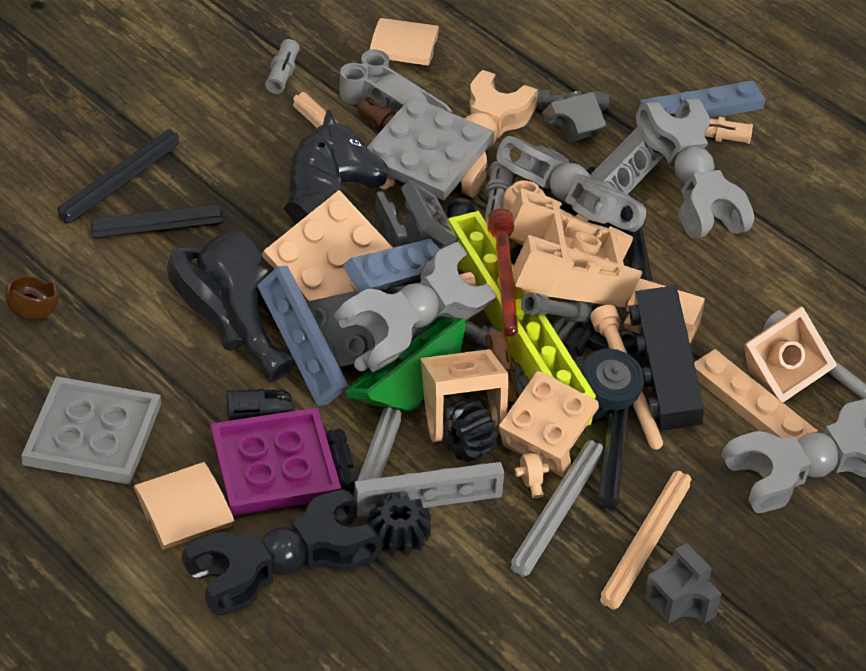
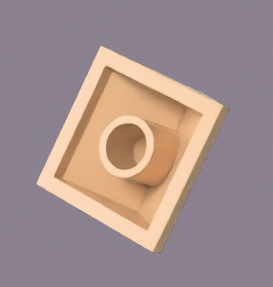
(788, 355)

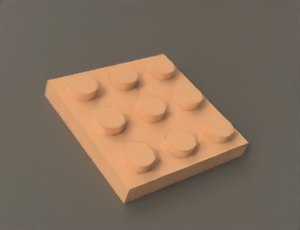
(322, 245)

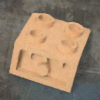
(547, 421)

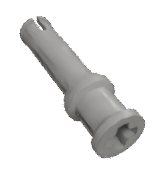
(497, 185)

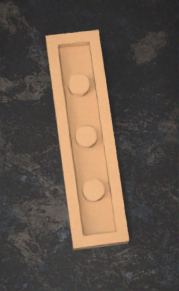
(749, 397)

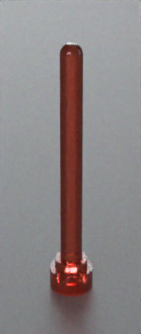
(501, 225)

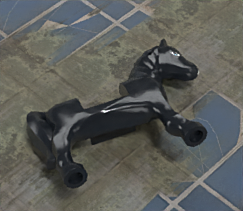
(230, 265)

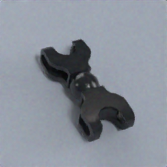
(249, 563)

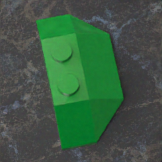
(400, 382)

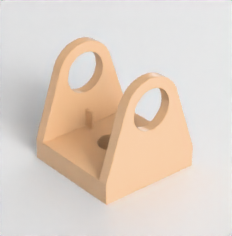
(462, 374)

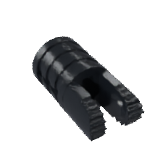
(257, 403)

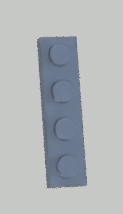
(718, 100)
(390, 266)
(302, 336)

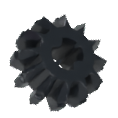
(469, 430)
(401, 523)

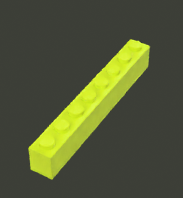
(536, 343)

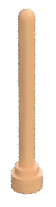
(606, 322)

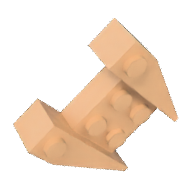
(568, 254)

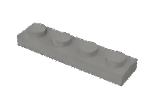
(433, 487)

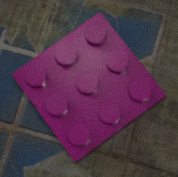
(274, 460)

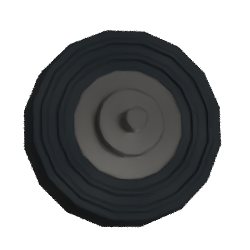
(613, 378)

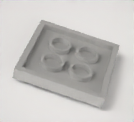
(430, 146)
(92, 430)

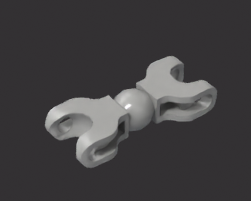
(571, 184)
(704, 190)
(414, 306)
(789, 461)

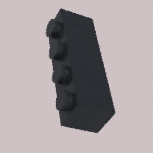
(667, 357)

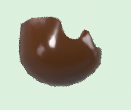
(31, 297)

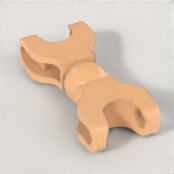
(498, 113)

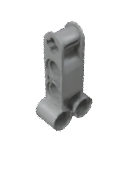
(379, 82)

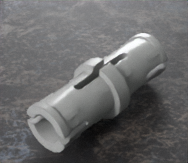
(279, 75)

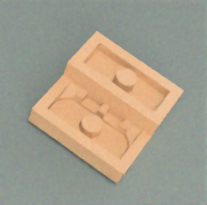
(405, 40)
(184, 505)

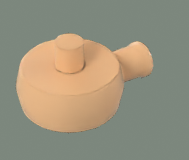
(532, 473)

